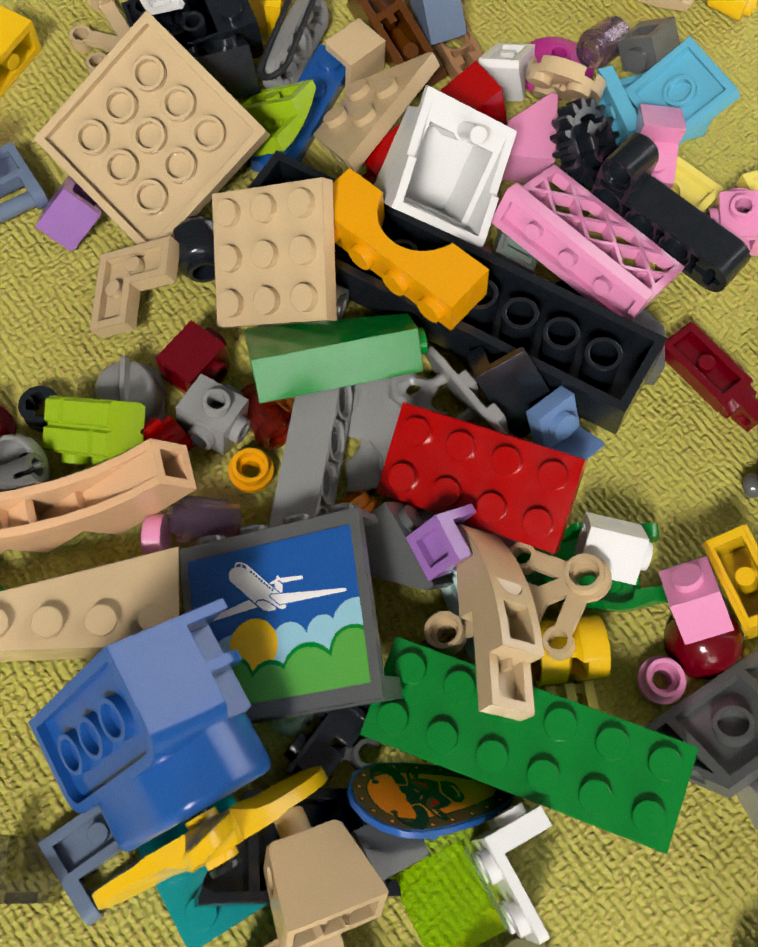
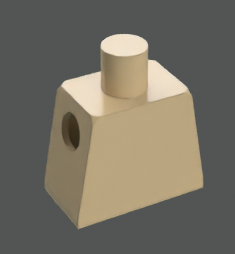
(319, 881)

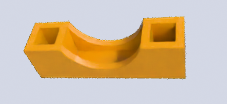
(439, 281)

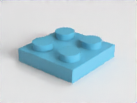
(688, 82)

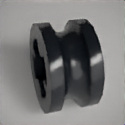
(29, 401)

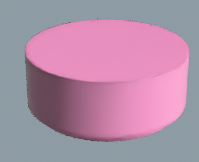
(155, 534)

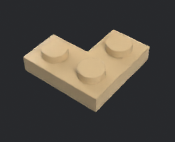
(124, 276)

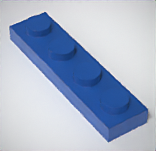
(329, 82)

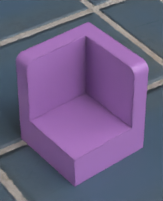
(69, 215)
(439, 542)

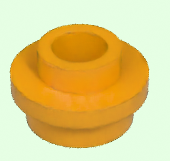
(247, 458)

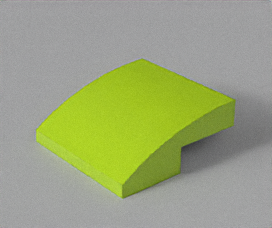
(281, 113)

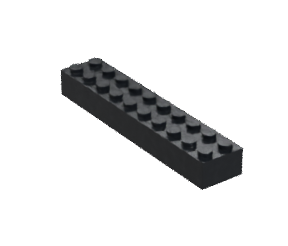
(566, 336)

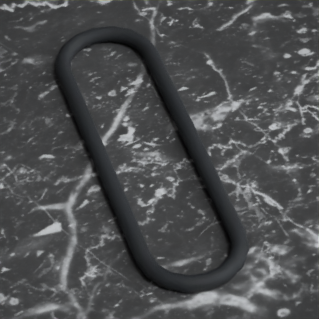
(265, 77)

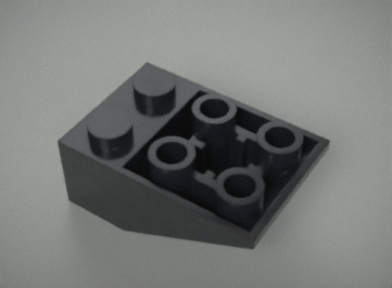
(203, 20)

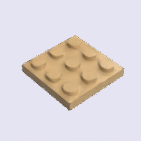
(275, 254)

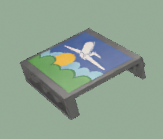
(295, 612)

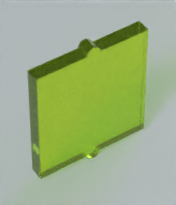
(450, 900)

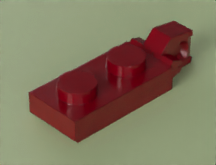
(713, 375)

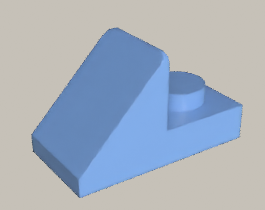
(557, 425)

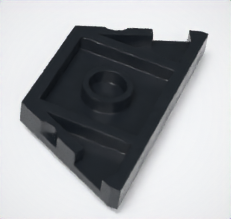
(246, 881)

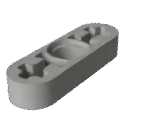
(311, 37)

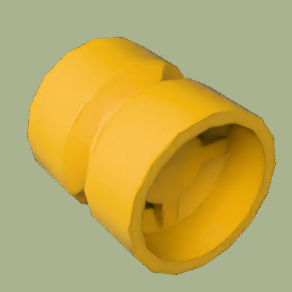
(588, 662)

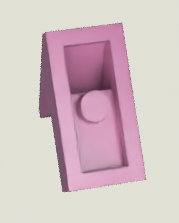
(666, 129)

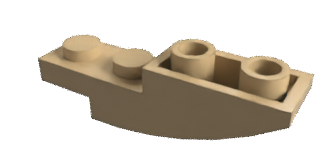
(504, 625)

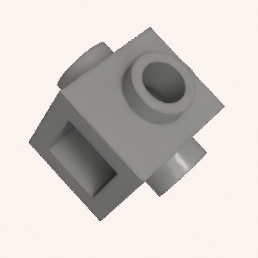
(213, 414)

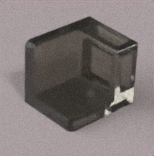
(26, 872)

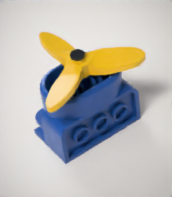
(157, 739)

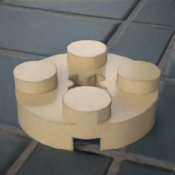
(563, 78)

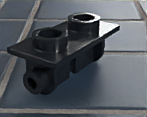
(314, 748)

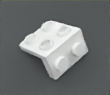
(506, 832)

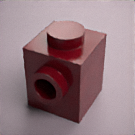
(193, 353)

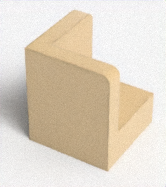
(358, 50)

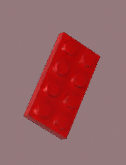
(510, 481)

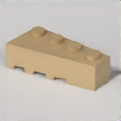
(88, 608)

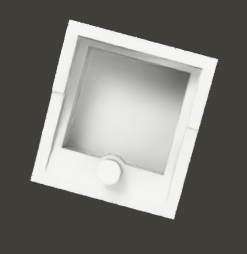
(447, 166)

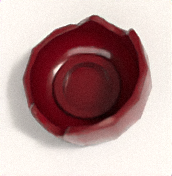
(705, 657)

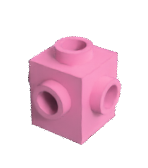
(738, 214)

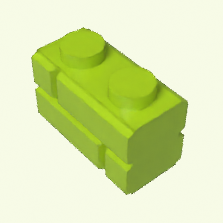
(91, 428)

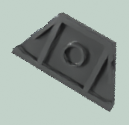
(724, 726)

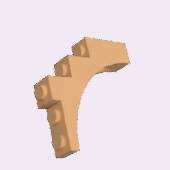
(98, 499)

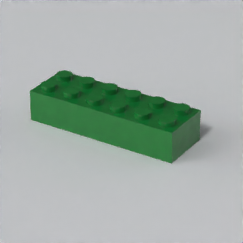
(558, 758)

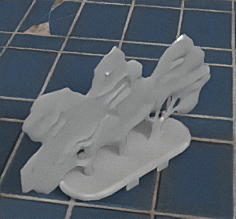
(377, 410)

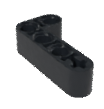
(691, 237)

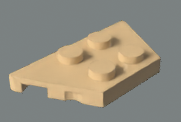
(371, 110)

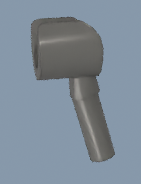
(352, 754)

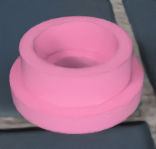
(670, 670)

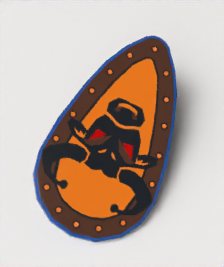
(422, 799)

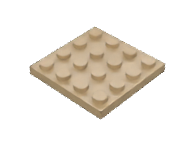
(151, 133)

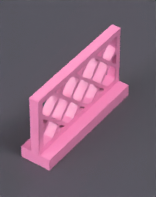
(584, 263)

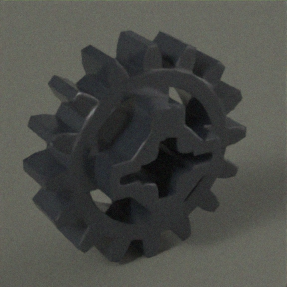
(583, 139)

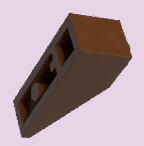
(400, 30)

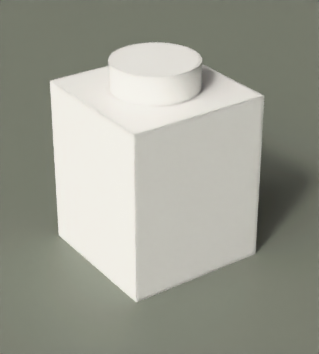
(618, 543)

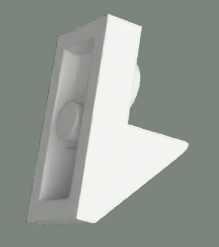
(507, 66)

